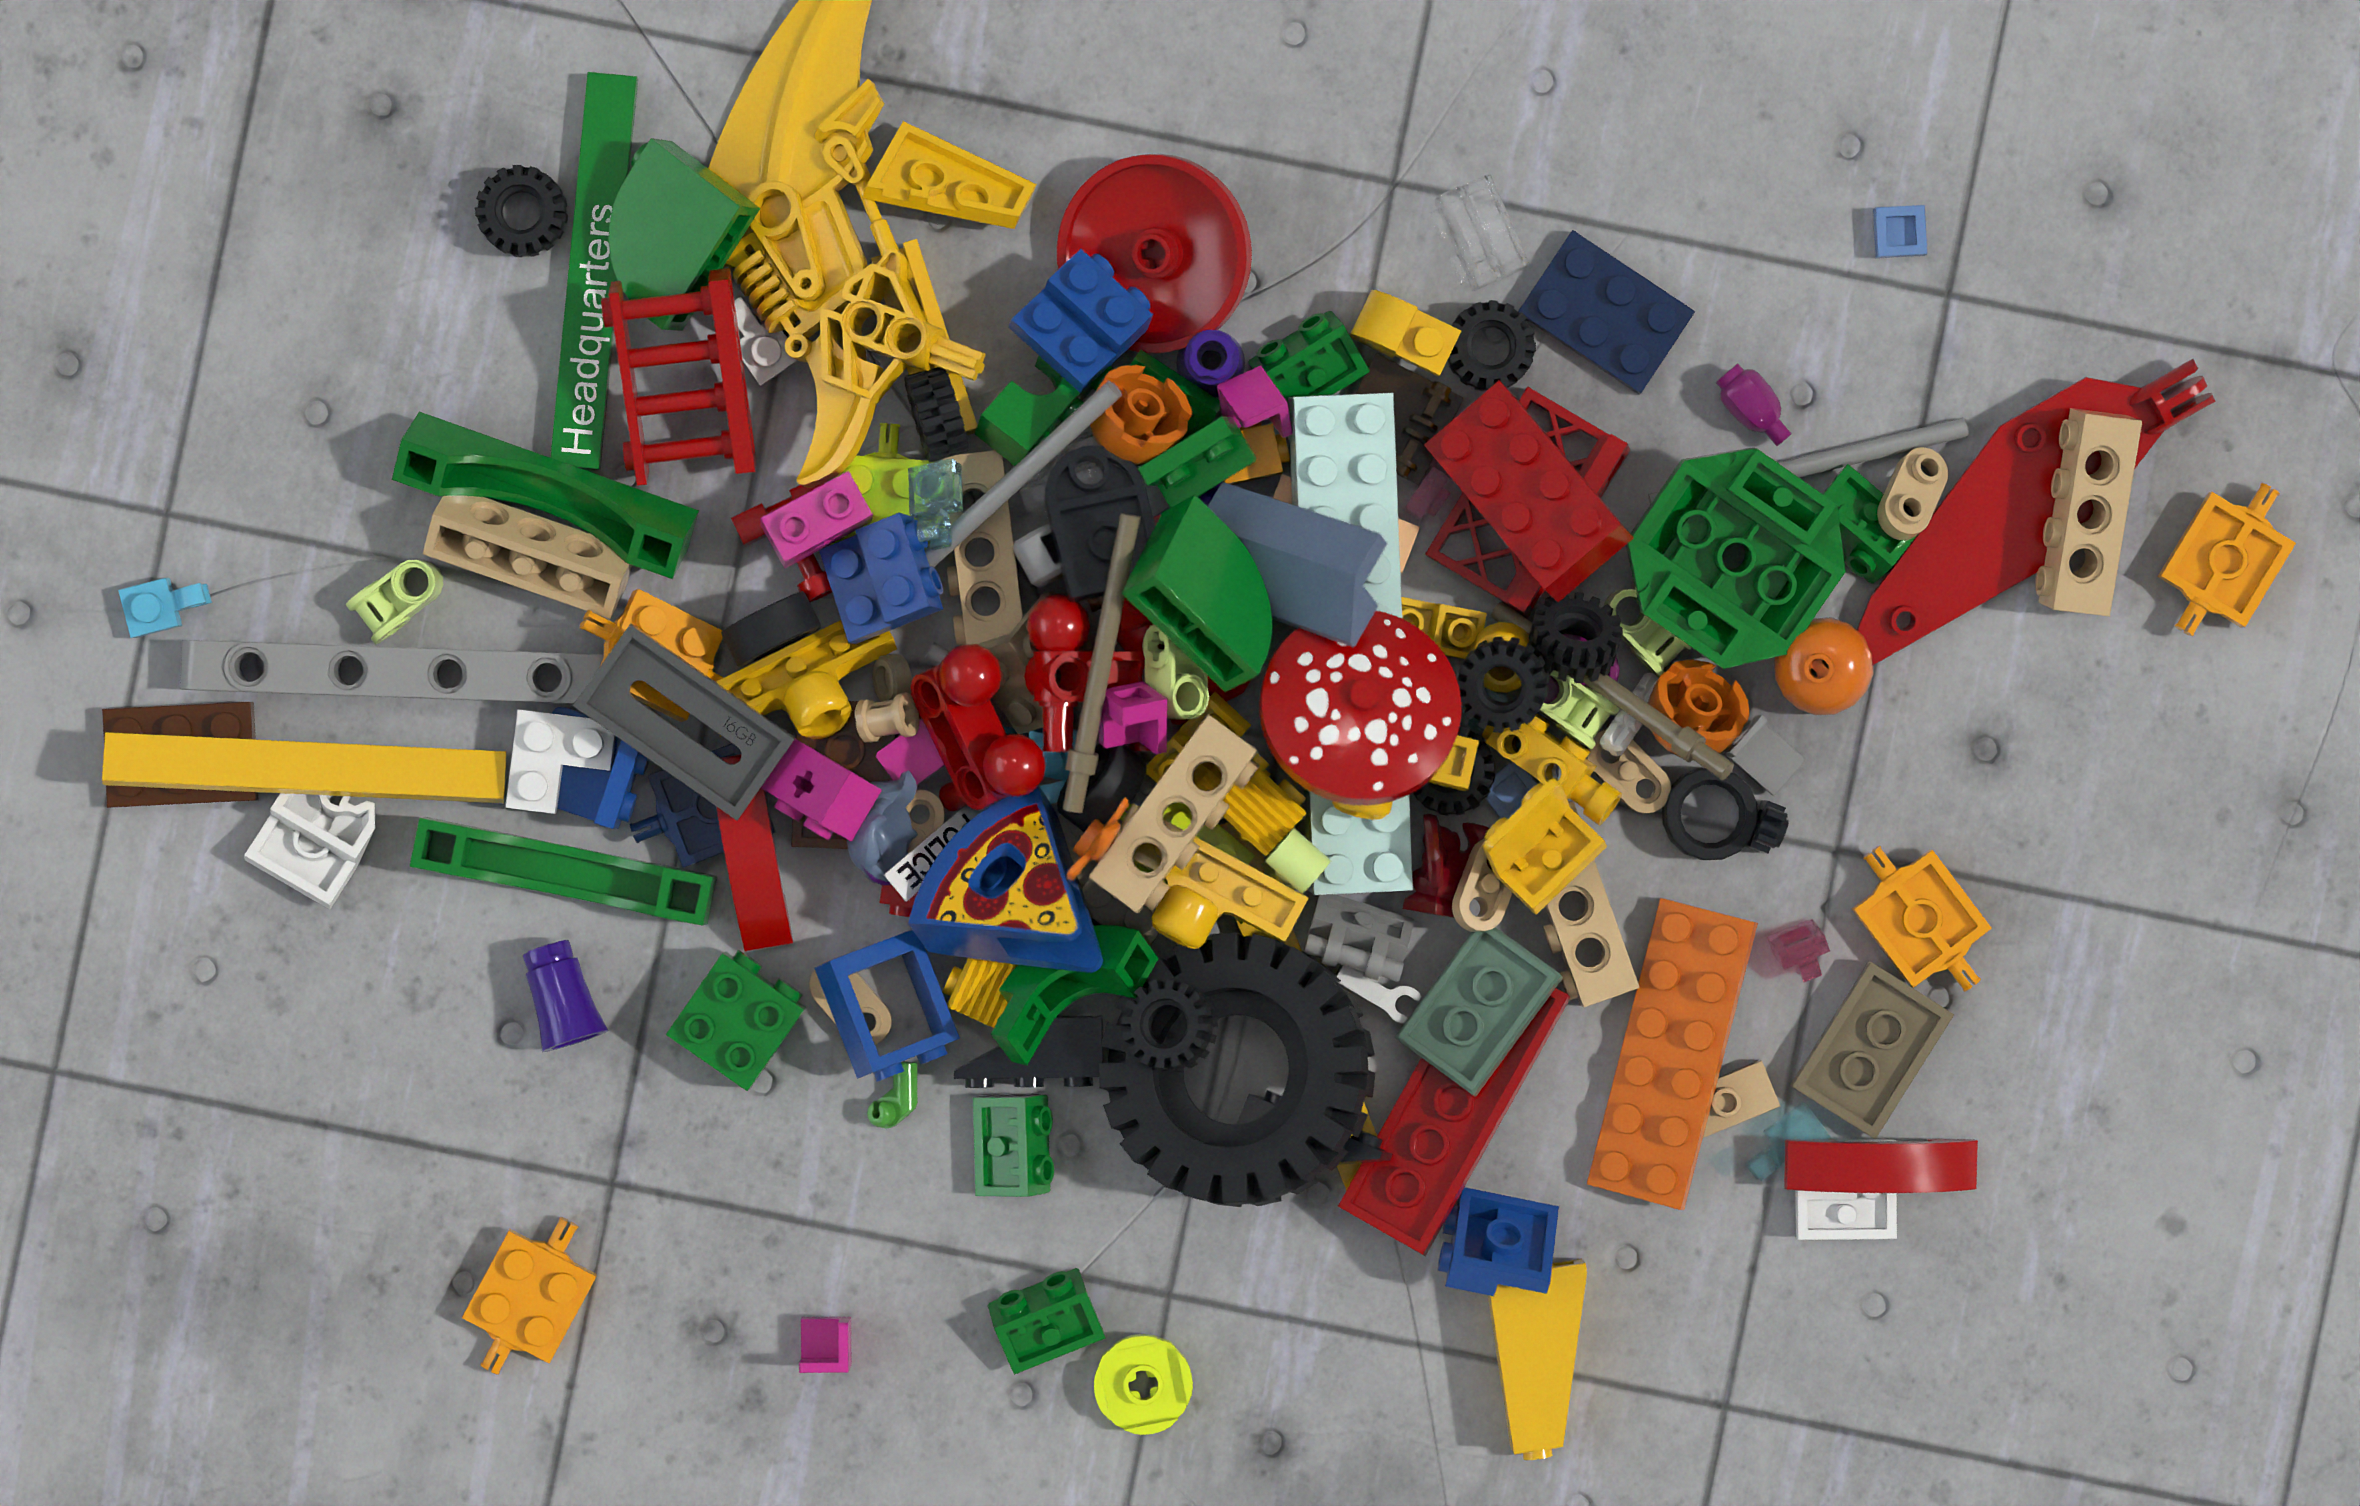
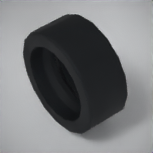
(771, 629)
(1116, 777)
(1710, 851)

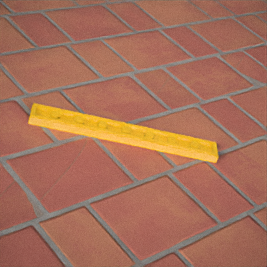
(303, 768)

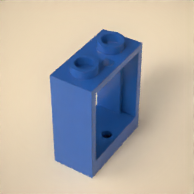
(851, 1021)

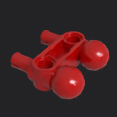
(1058, 633)
(968, 733)

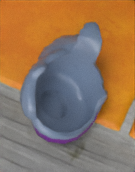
(886, 830)

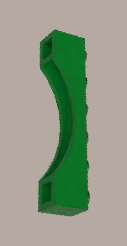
(463, 462)
(563, 870)

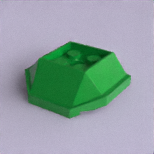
(1787, 566)

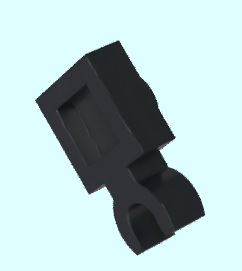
(1770, 827)

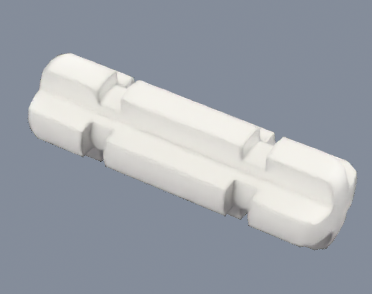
(1624, 726)

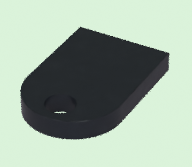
(1088, 515)

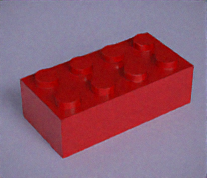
(1528, 491)

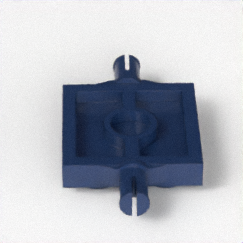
(685, 816)

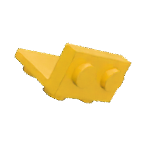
(1541, 846)

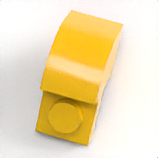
(1404, 331)

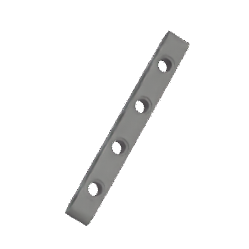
(386, 671)

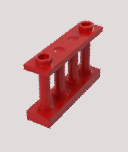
(721, 348)

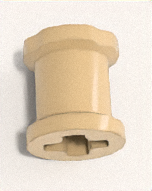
(887, 717)

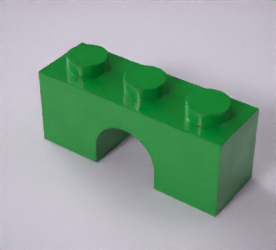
(1022, 420)

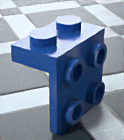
(602, 793)

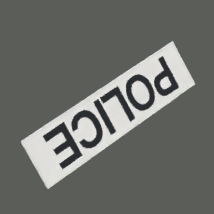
(911, 870)

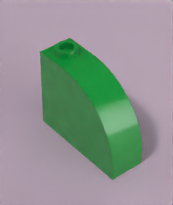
(673, 226)
(1204, 593)

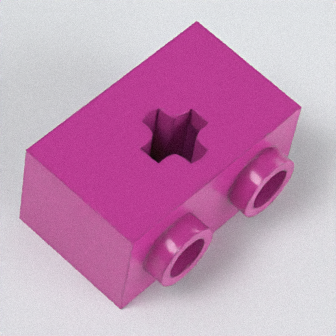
(816, 519)
(821, 790)

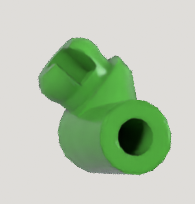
(897, 1102)

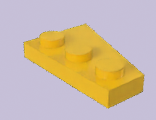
(947, 180)

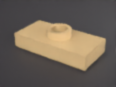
(1741, 1097)

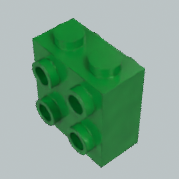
(737, 1018)

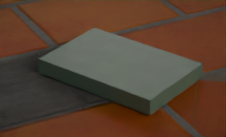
(1478, 1008)

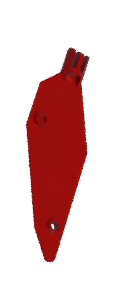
(1996, 513)

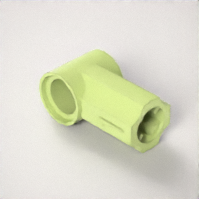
(1295, 862)

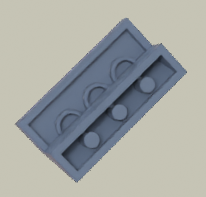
(1307, 561)

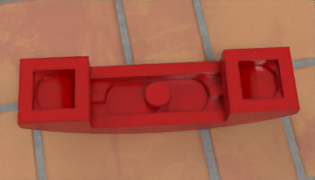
(755, 874)
(1881, 1166)

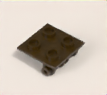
(1419, 412)

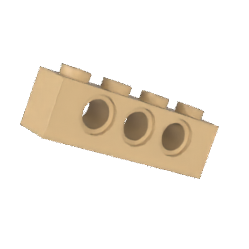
(981, 473)
(2101, 537)
(527, 552)
(1208, 745)
(1613, 971)

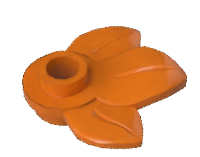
(1096, 841)

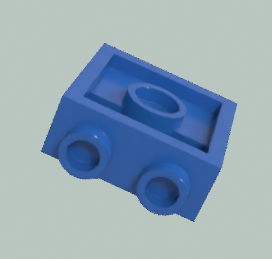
(1083, 319)
(882, 578)
(1498, 1243)

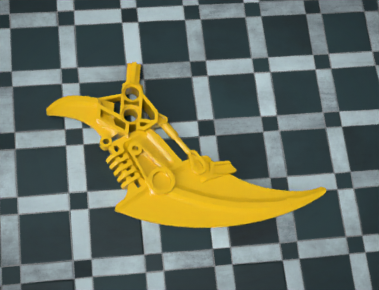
(790, 152)

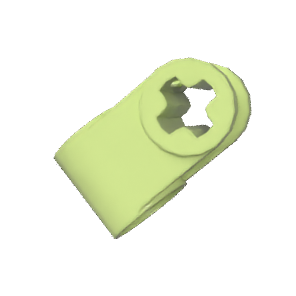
(388, 602)
(1646, 637)
(1174, 675)
(1574, 706)

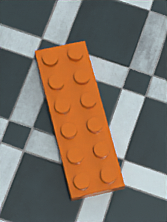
(1672, 1054)

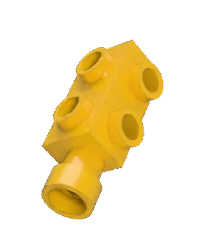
(1542, 754)

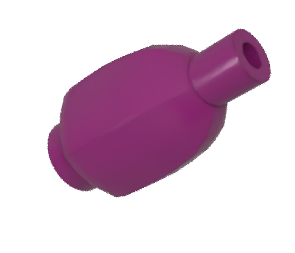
(1753, 402)

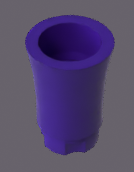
(1190, 363)
(561, 997)

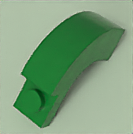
(1041, 993)

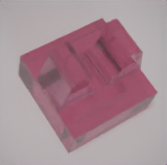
(1800, 948)

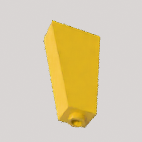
(1537, 1356)

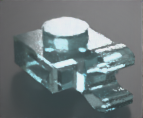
(933, 496)
(1796, 1124)

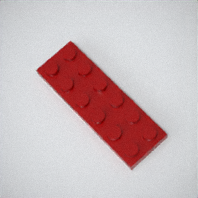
(1438, 1140)

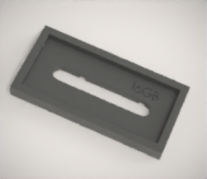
(612, 706)

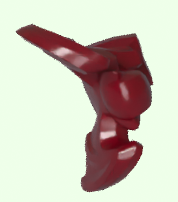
(1441, 866)

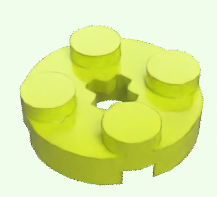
(1166, 1400)

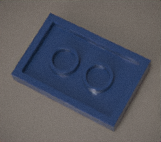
(1606, 312)

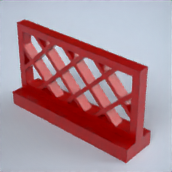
(1596, 469)

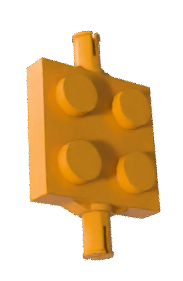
(2226, 559)
(670, 626)
(1921, 918)
(529, 1295)

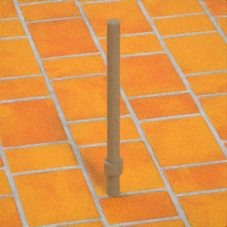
(1684, 741)
(1082, 759)

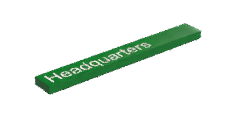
(585, 340)

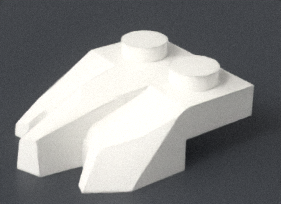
(313, 843)

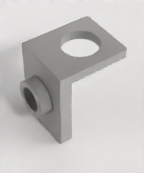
(1765, 755)

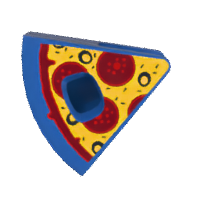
(1006, 893)

